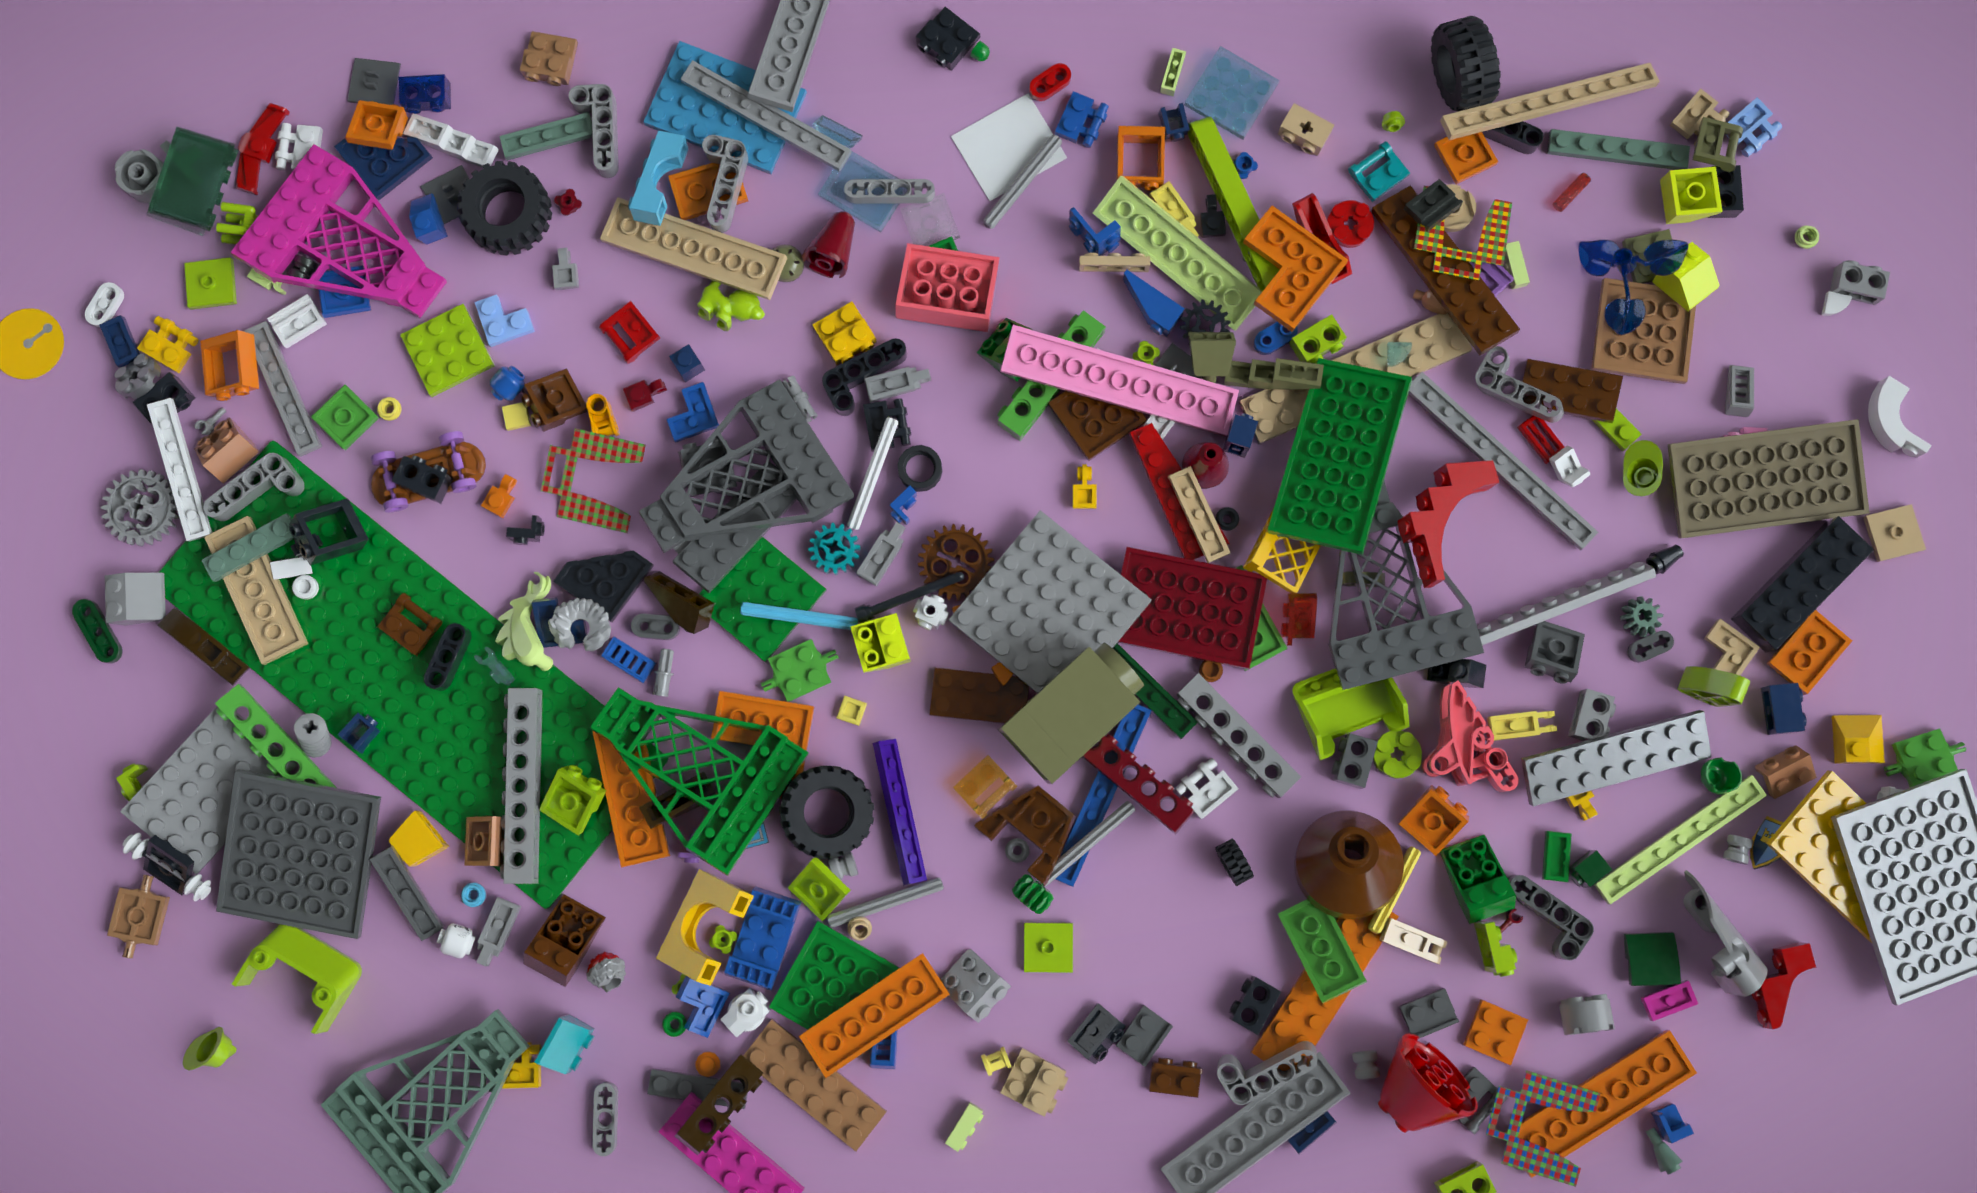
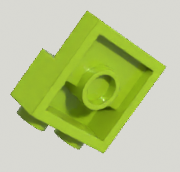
(572, 798)
(1496, 957)

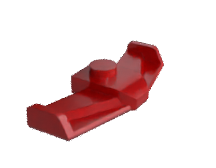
(258, 147)

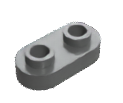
(656, 627)

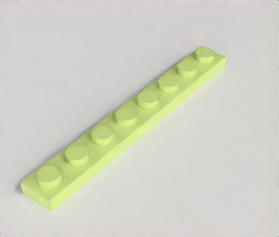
(1679, 840)

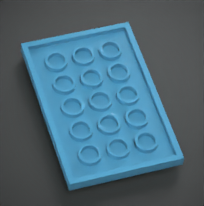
(695, 116)

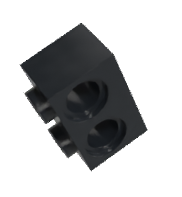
(1730, 192)
(163, 390)
(421, 482)
(1260, 1008)

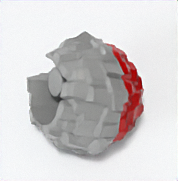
(606, 971)

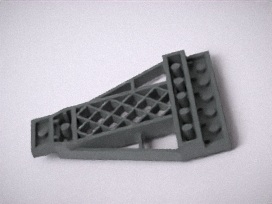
(791, 447)
(1405, 646)

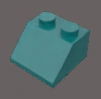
(565, 1045)

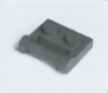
(1478, 1087)

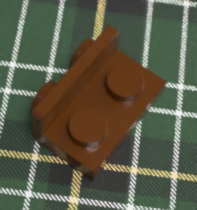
(1175, 1078)

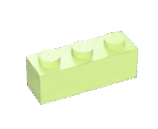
(1173, 72)
(1515, 265)
(964, 1127)

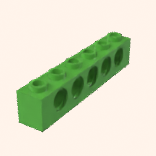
(1018, 425)
(240, 697)

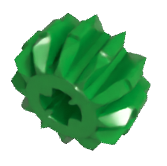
(1032, 894)

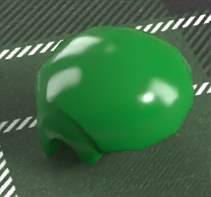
(1720, 776)

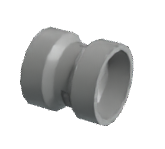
(1738, 855)
(843, 866)
(1366, 1067)

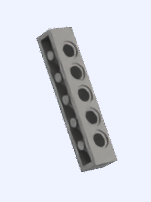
(1285, 776)

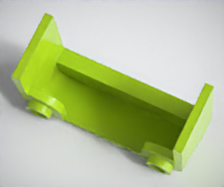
(314, 958)

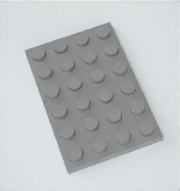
(193, 789)

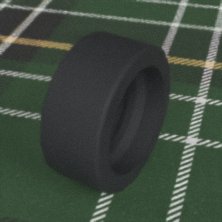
(925, 451)

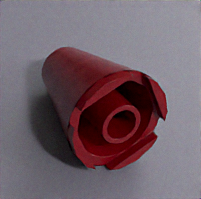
(832, 246)
(1208, 464)

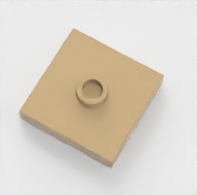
(1894, 533)

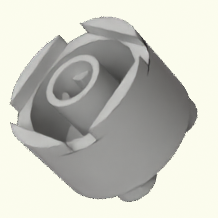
(138, 174)
(1587, 1015)

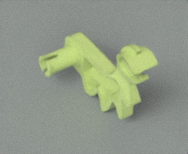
(518, 632)

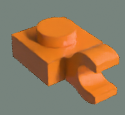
(499, 500)

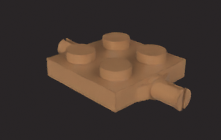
(138, 916)

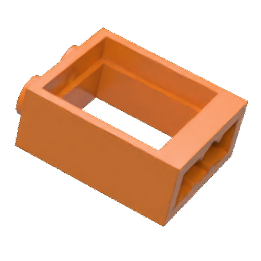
(1144, 135)
(213, 365)

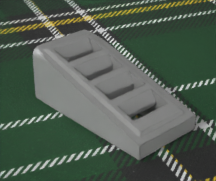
(1739, 405)

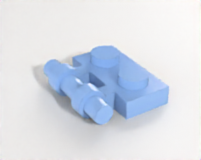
(1751, 118)

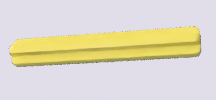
(1380, 918)

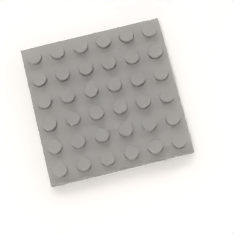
(1047, 604)

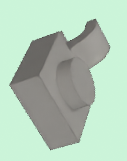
(565, 274)

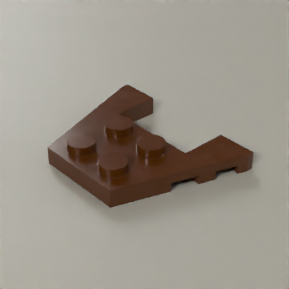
(1039, 820)

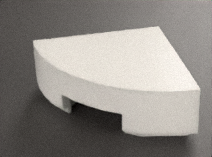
(1835, 303)

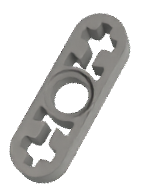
(610, 1137)

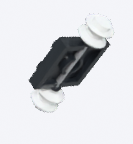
(167, 865)

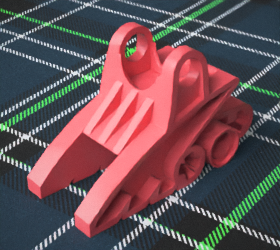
(1458, 742)

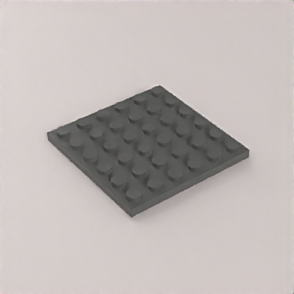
(298, 854)

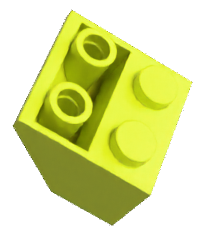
(880, 643)

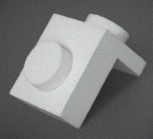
(1568, 467)

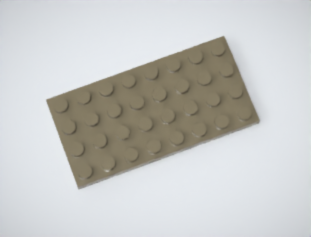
(1768, 478)

